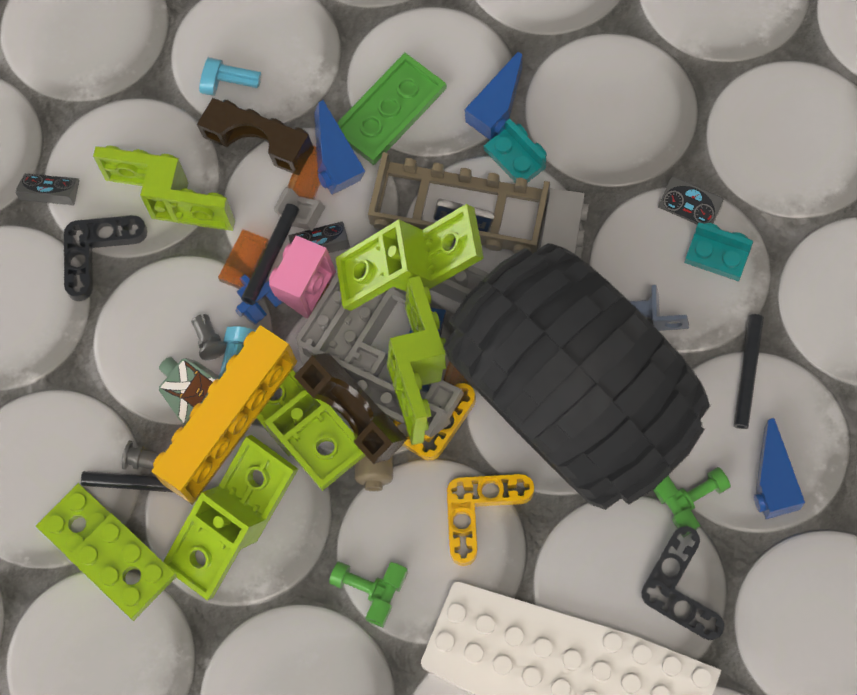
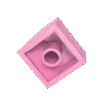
(302, 275)

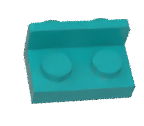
(516, 152)
(719, 251)

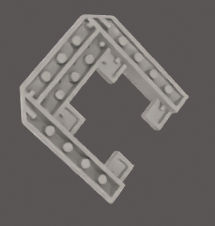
(349, 339)

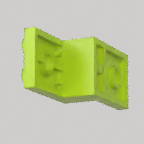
(164, 187)
(408, 252)
(416, 359)
(302, 424)
(229, 517)
(106, 551)

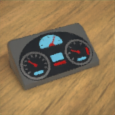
(47, 189)
(690, 202)
(328, 236)

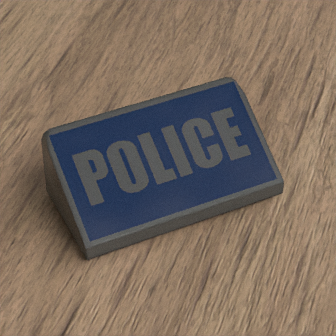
(445, 207)

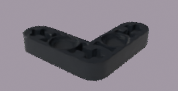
(91, 239)
(669, 584)

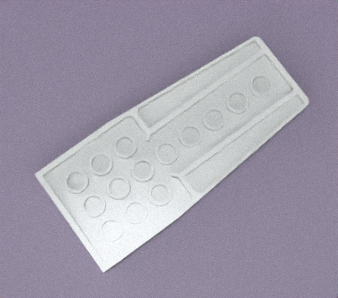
(519, 648)

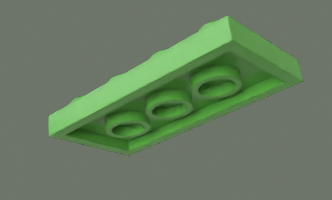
(390, 107)

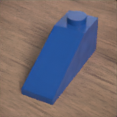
(495, 102)
(335, 158)
(776, 483)

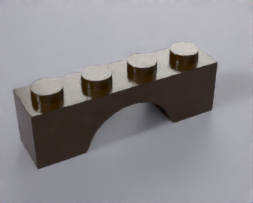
(227, 123)
(333, 385)

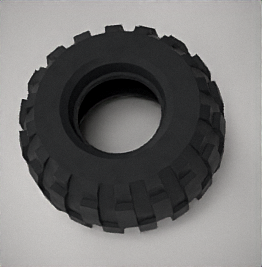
(578, 374)

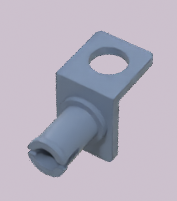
(651, 309)

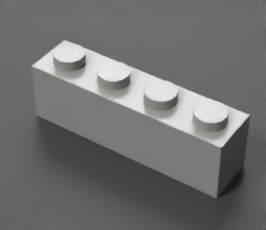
(564, 218)

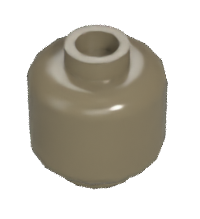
(373, 475)

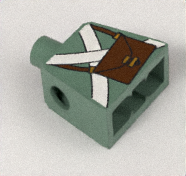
(185, 385)

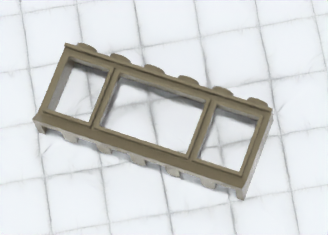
(464, 180)

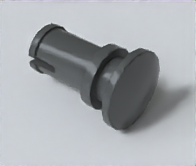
(209, 342)
(137, 457)

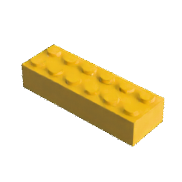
(224, 414)

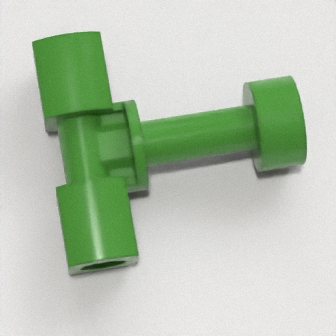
(681, 501)
(379, 591)

